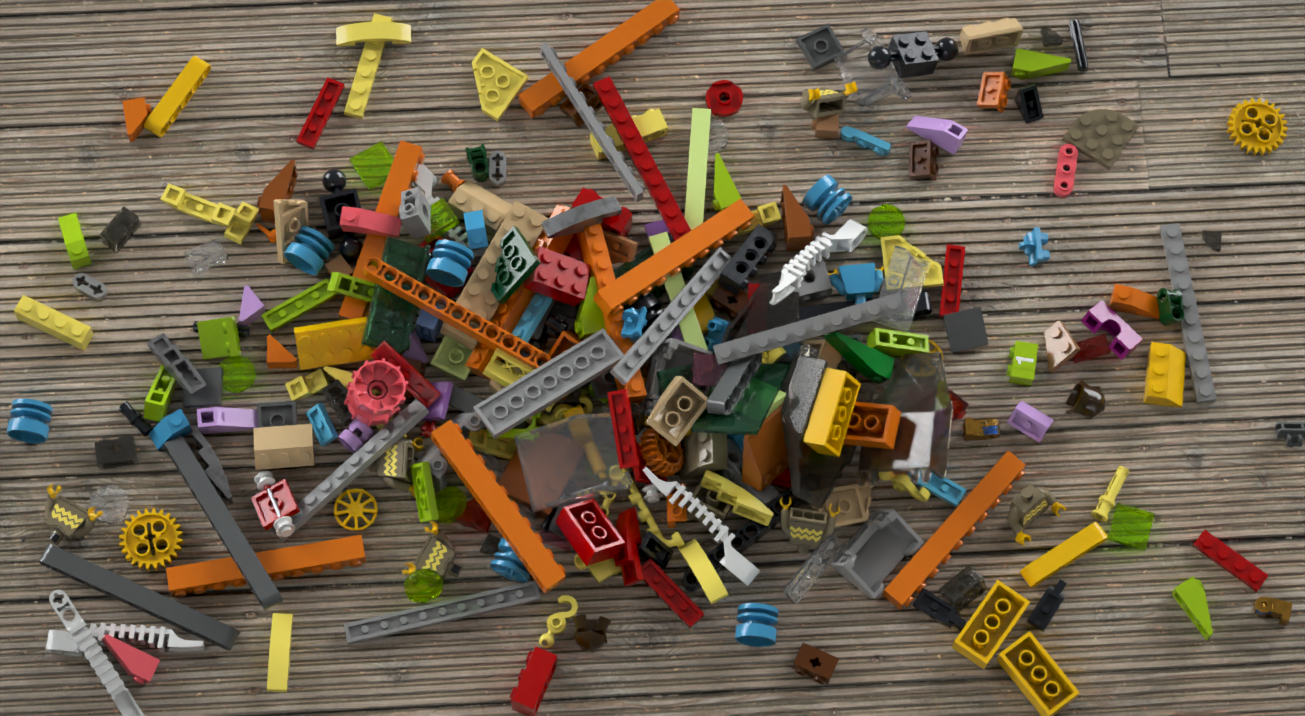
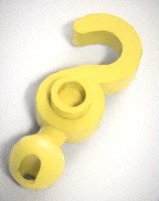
(558, 411)
(903, 483)
(557, 622)

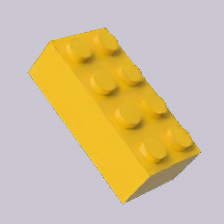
(332, 343)
(832, 412)
(990, 624)
(1037, 675)

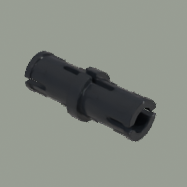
(135, 418)

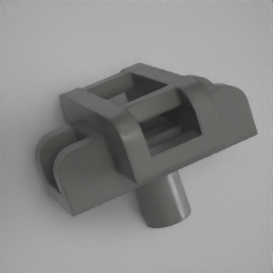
(1290, 432)

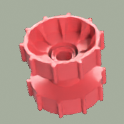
(381, 377)

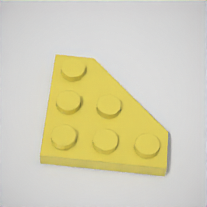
(496, 83)
(934, 275)

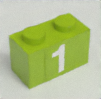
(1022, 363)

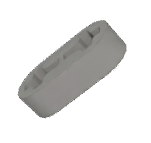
(501, 169)
(87, 290)

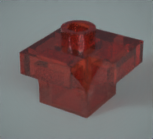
(474, 517)

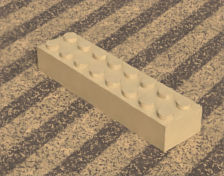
(477, 292)

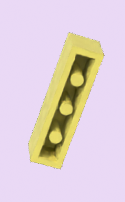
(650, 125)
(53, 322)

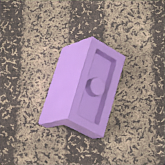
(1030, 421)

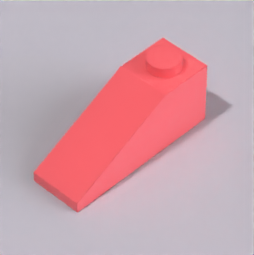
(369, 222)
(134, 661)

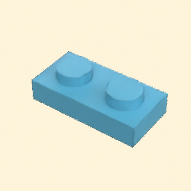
(322, 424)

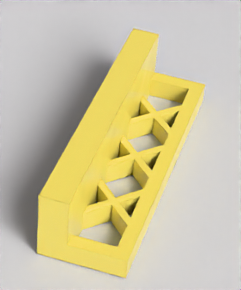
(505, 372)

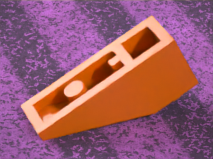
(1134, 301)

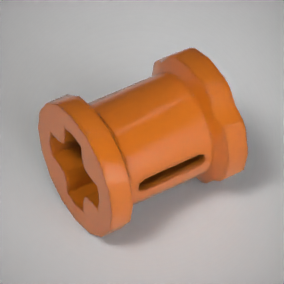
(452, 180)

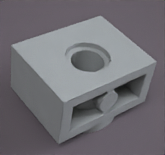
(415, 213)
(819, 288)

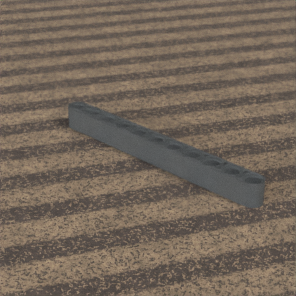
(223, 522)
(139, 597)

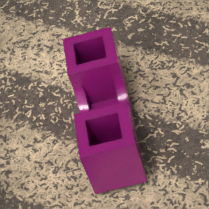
(1104, 318)

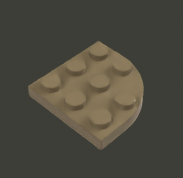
(1101, 135)

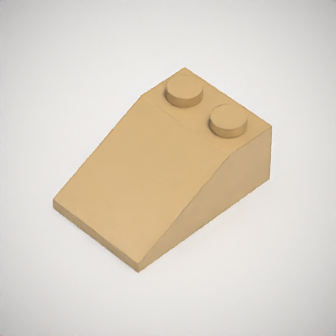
(677, 410)

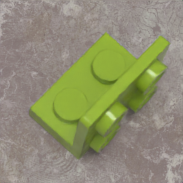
(219, 337)

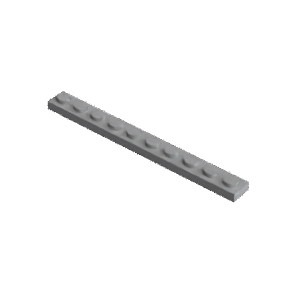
(588, 116)
(670, 316)
(1190, 325)
(808, 328)
(357, 464)
(442, 612)

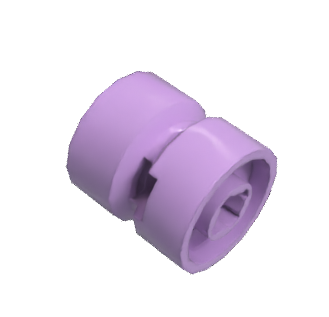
(351, 440)

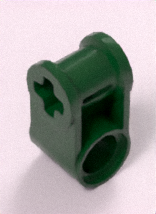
(478, 160)
(1170, 307)

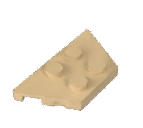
(289, 218)
(853, 504)

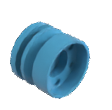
(827, 199)
(309, 250)
(450, 263)
(29, 421)
(508, 564)
(756, 625)

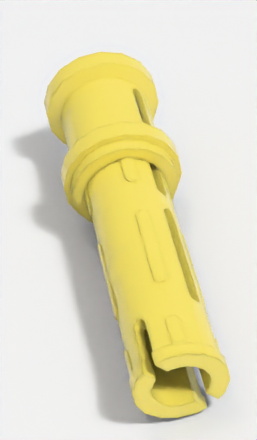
(1107, 500)

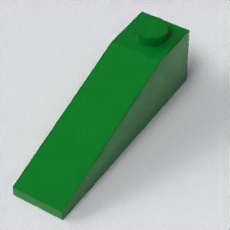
(865, 359)

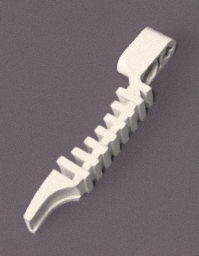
(426, 182)
(845, 239)
(733, 559)
(63, 643)
(93, 653)

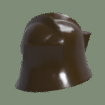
(1086, 400)
(590, 634)

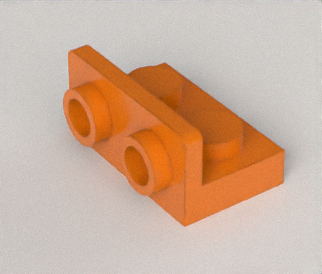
(994, 91)
(675, 512)

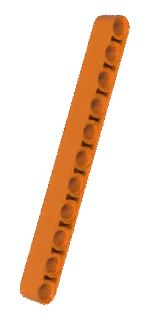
(452, 307)

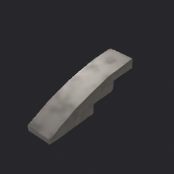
(577, 218)
(176, 364)
(214, 471)

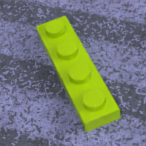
(298, 305)

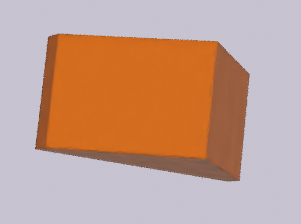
(278, 356)

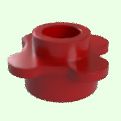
(427, 428)

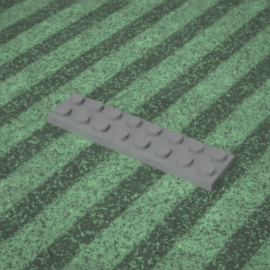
(548, 383)

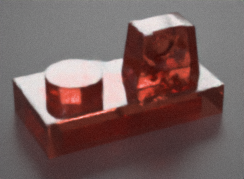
(1092, 348)

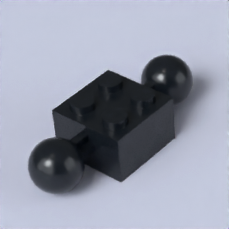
(913, 54)
(331, 205)

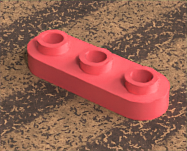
(1062, 176)

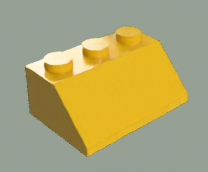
(1164, 375)

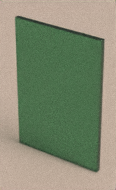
(751, 407)

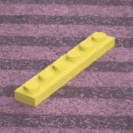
(365, 74)

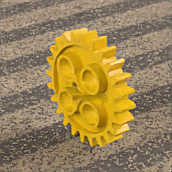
(1252, 141)
(133, 542)

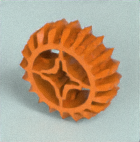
(661, 454)

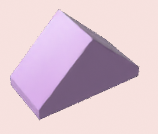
(250, 307)

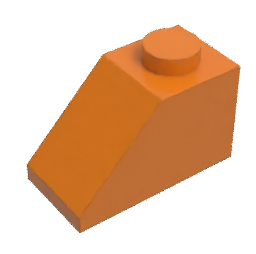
(136, 114)

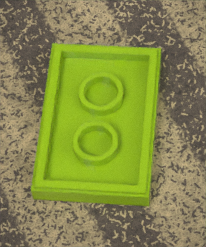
(424, 492)

